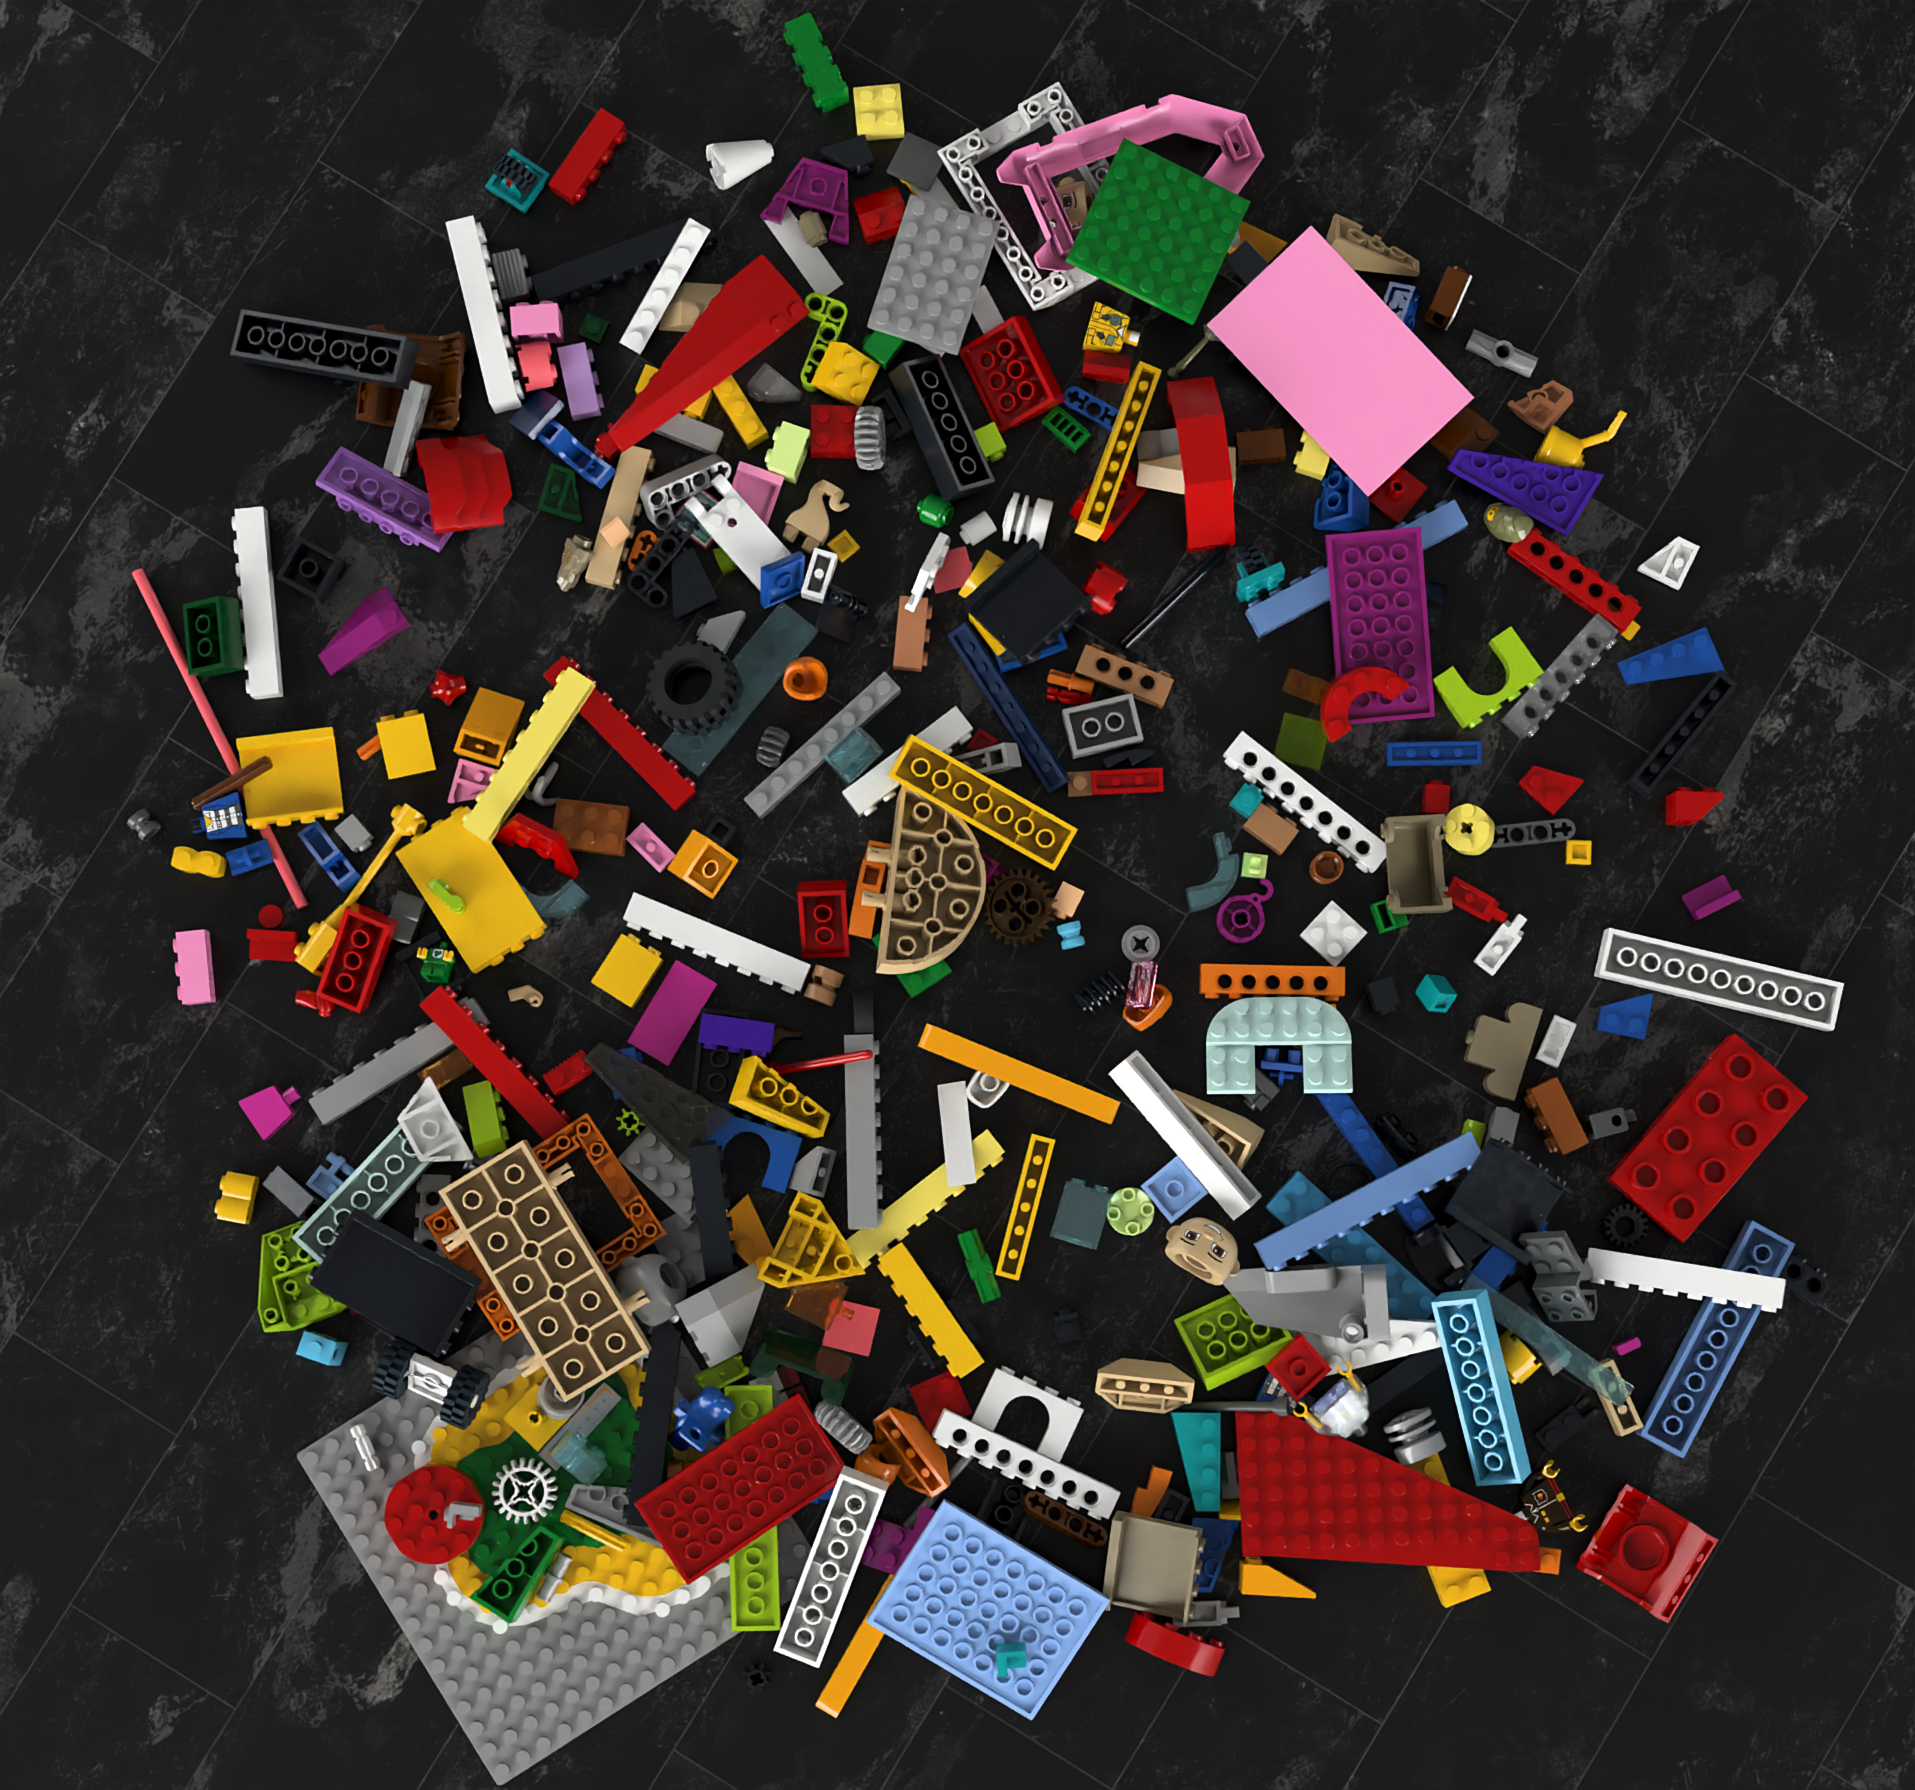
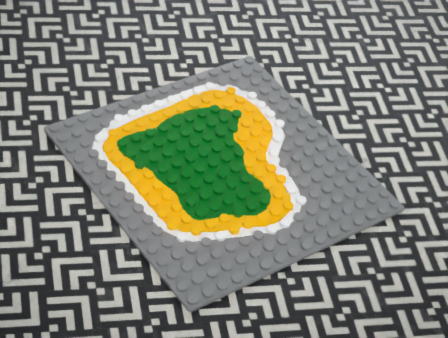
(612, 1622)

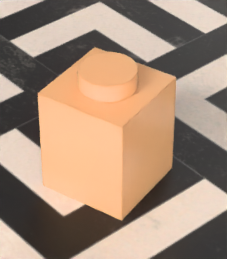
(1067, 900)

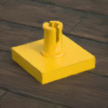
(531, 1422)

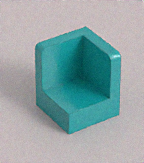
(1436, 993)
(1010, 1656)

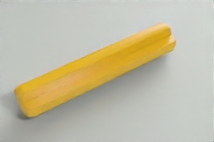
(593, 1530)

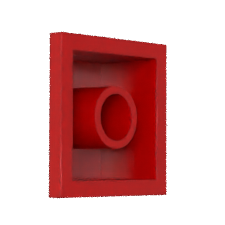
(880, 214)

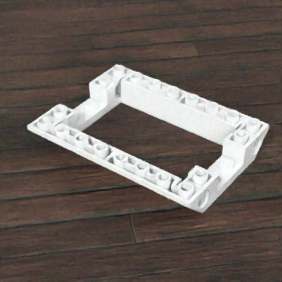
(959, 157)

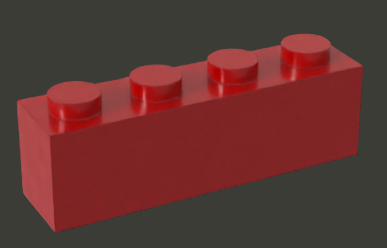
(588, 156)

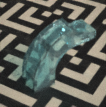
(1211, 893)
(560, 904)

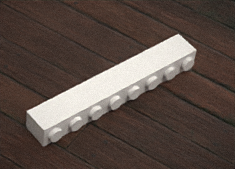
(258, 603)
(716, 942)
(1185, 1135)
(1687, 1278)

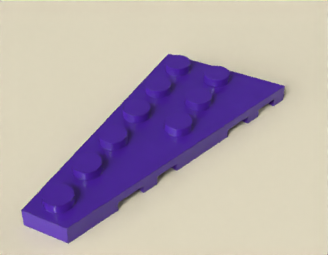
(1537, 488)

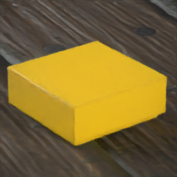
(843, 546)
(1578, 852)

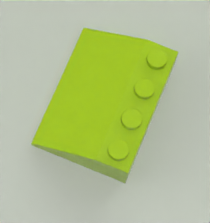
(1227, 1341)

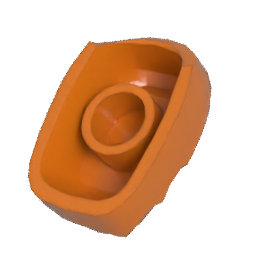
(1146, 1017)

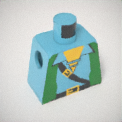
(321, 1347)

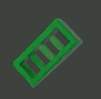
(1073, 446)

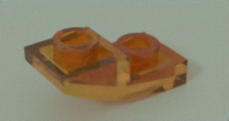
(1305, 686)
(447, 1068)

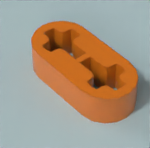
(638, 546)

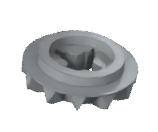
(1141, 932)

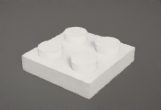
(1333, 934)

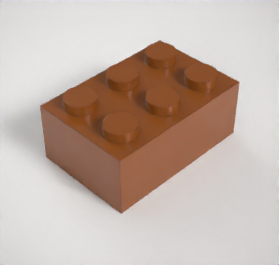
(592, 826)
(1555, 1117)

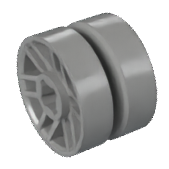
(552, 1404)

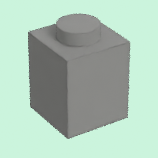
(354, 834)

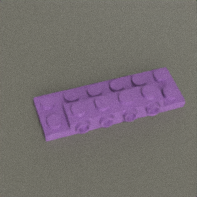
(381, 499)

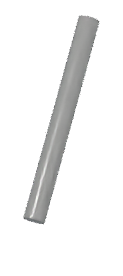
(928, 1502)

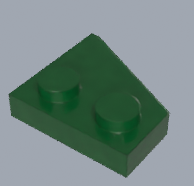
(560, 494)

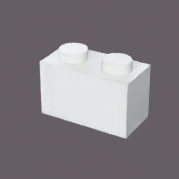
(819, 575)

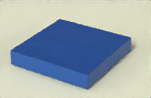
(782, 579)

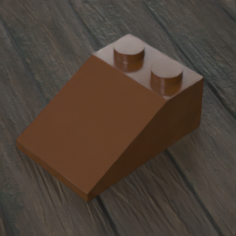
(1464, 431)

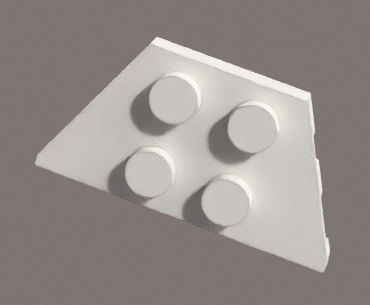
(929, 569)
(432, 1128)

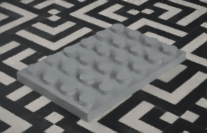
(933, 275)

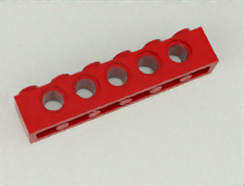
(1577, 592)

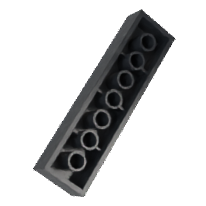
(325, 349)

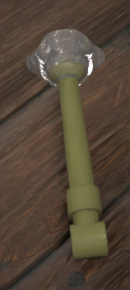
(1181, 365)

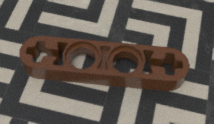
(1065, 1516)

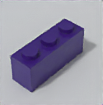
(736, 1034)

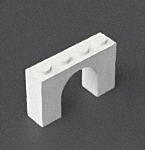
(1062, 1413)

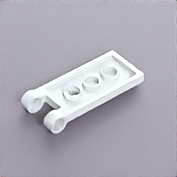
(749, 542)

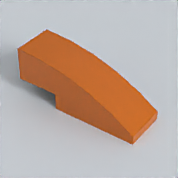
(1148, 1498)

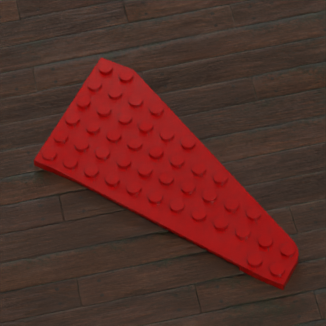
(1346, 1503)

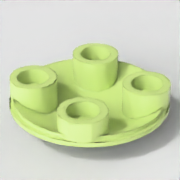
(1130, 1211)

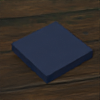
(536, 413)

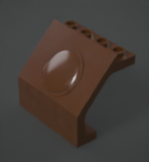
(436, 364)

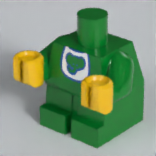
(437, 963)

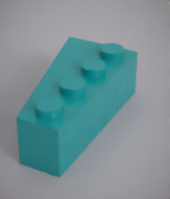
(1200, 1453)

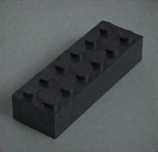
(941, 427)

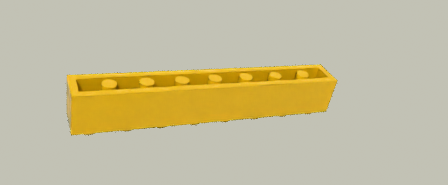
(1118, 451)

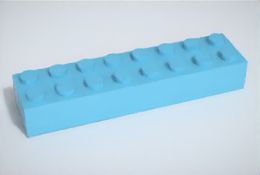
(1481, 1387)

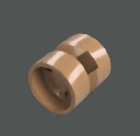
(824, 985)

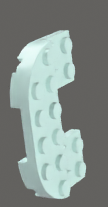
(1278, 1022)

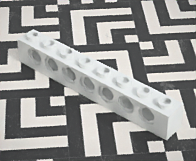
(1302, 789)
(1105, 1495)

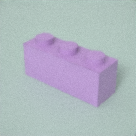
(580, 381)

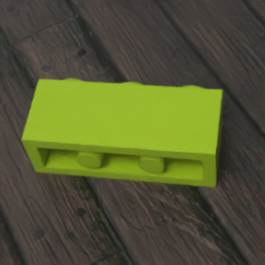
(485, 1118)

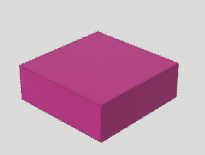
(1626, 1346)

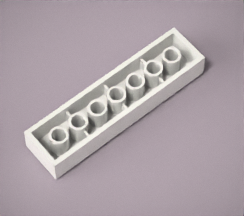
(483, 309)
(831, 1566)

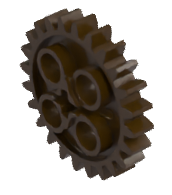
(1004, 922)

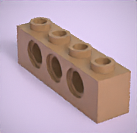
(1154, 696)

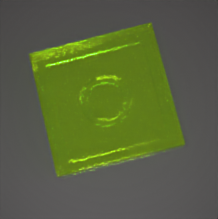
(1301, 742)

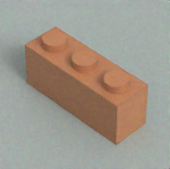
(911, 635)

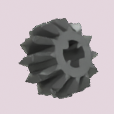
(772, 746)

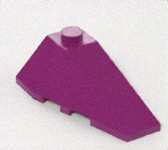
(367, 628)

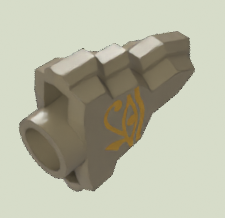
(574, 561)

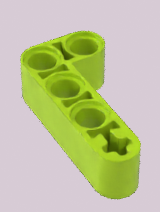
(827, 324)

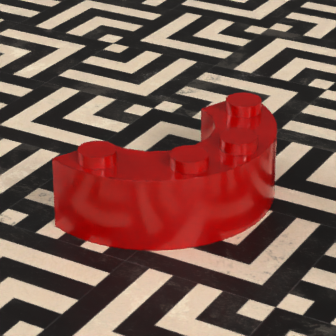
(1347, 687)
(1174, 1646)

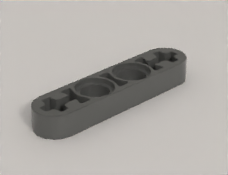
(1528, 833)

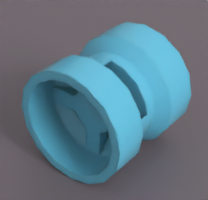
(1070, 935)

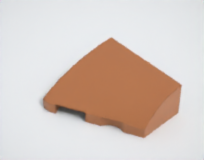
(1543, 406)

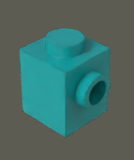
(1247, 799)

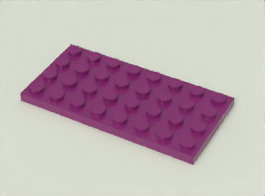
(1381, 618)

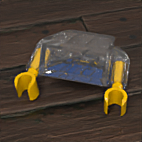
(1341, 1408)

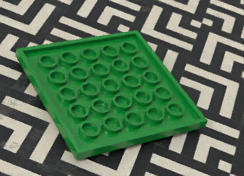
(1158, 231)

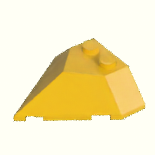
(809, 1248)

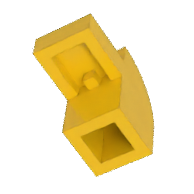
(986, 566)

